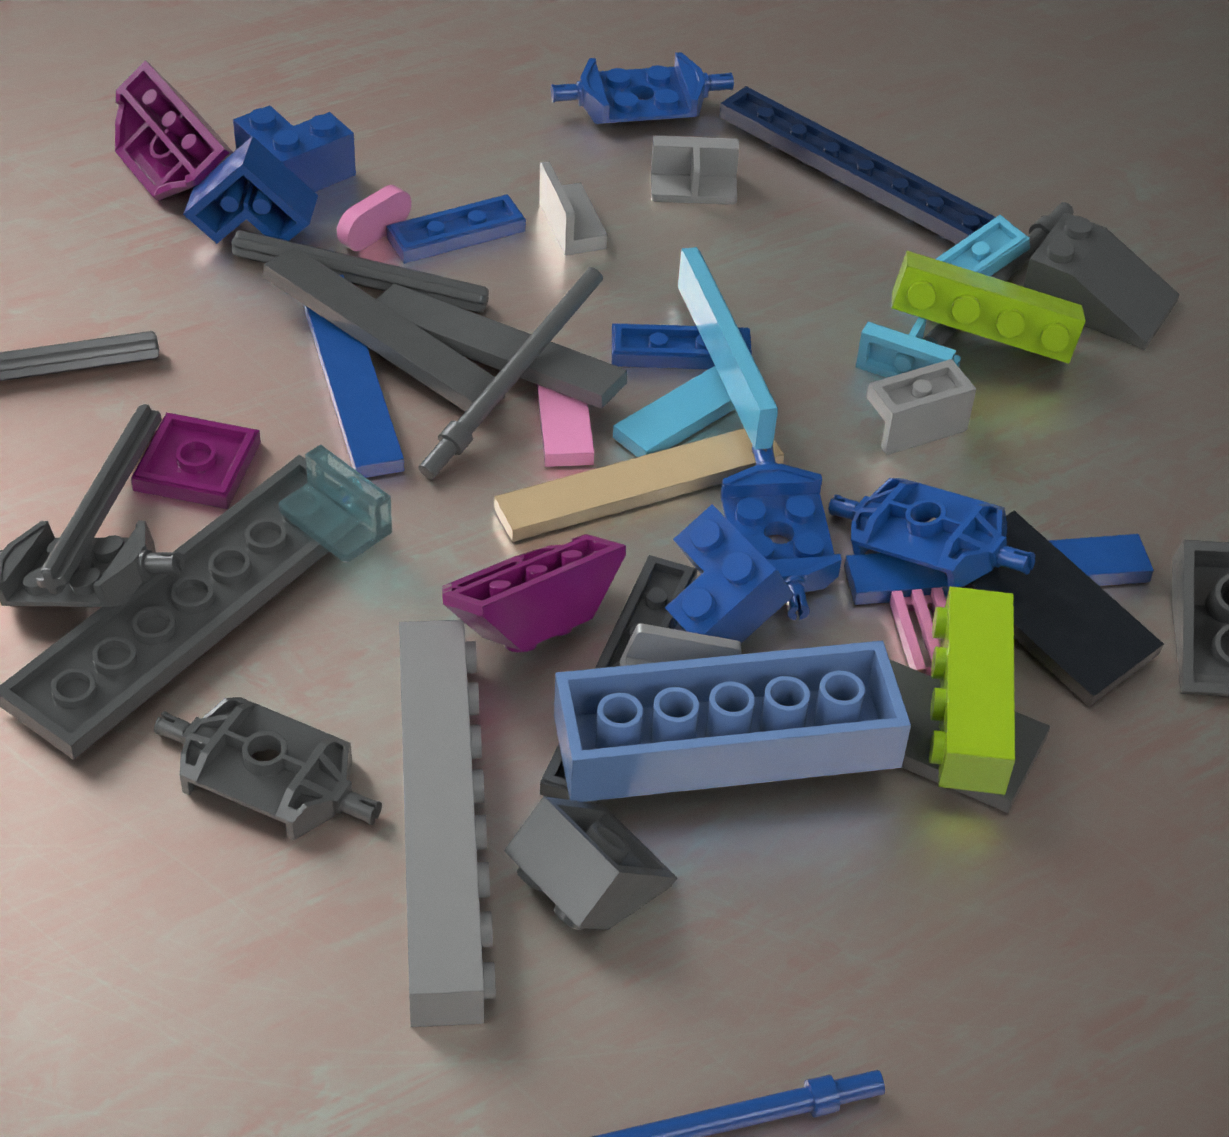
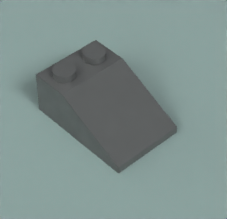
(1104, 276)
(1201, 616)

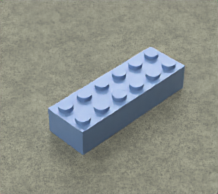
(729, 721)

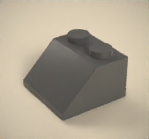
(586, 863)

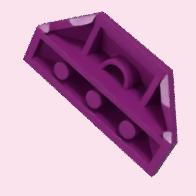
(163, 135)
(536, 592)

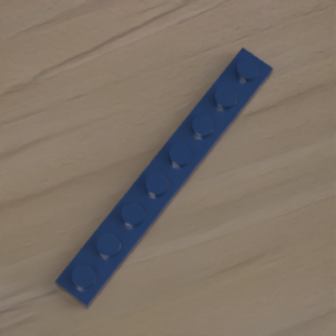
(853, 165)

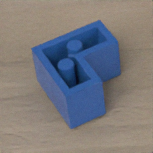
(315, 150)
(254, 188)
(735, 585)

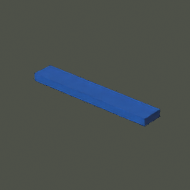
(356, 399)
(1104, 559)

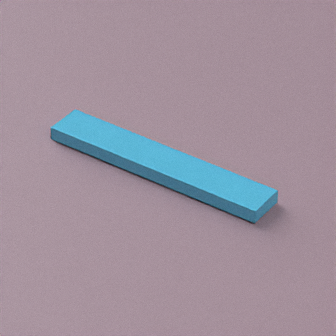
(727, 349)

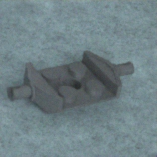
(104, 578)
(297, 787)

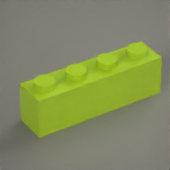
(988, 307)
(975, 691)

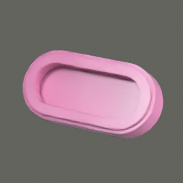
(368, 219)

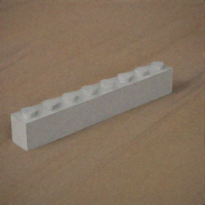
(442, 828)

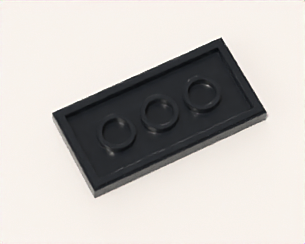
(1069, 618)

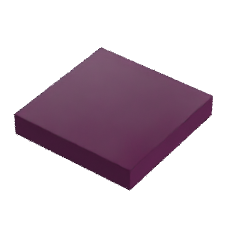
(196, 460)

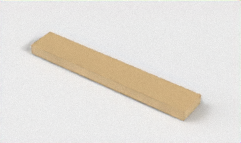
(625, 485)

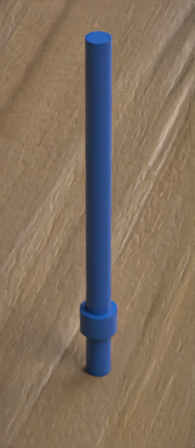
(818, 1096)

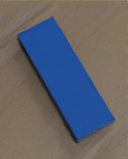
(455, 228)
(662, 346)

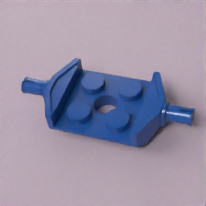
(666, 91)
(788, 504)
(962, 541)

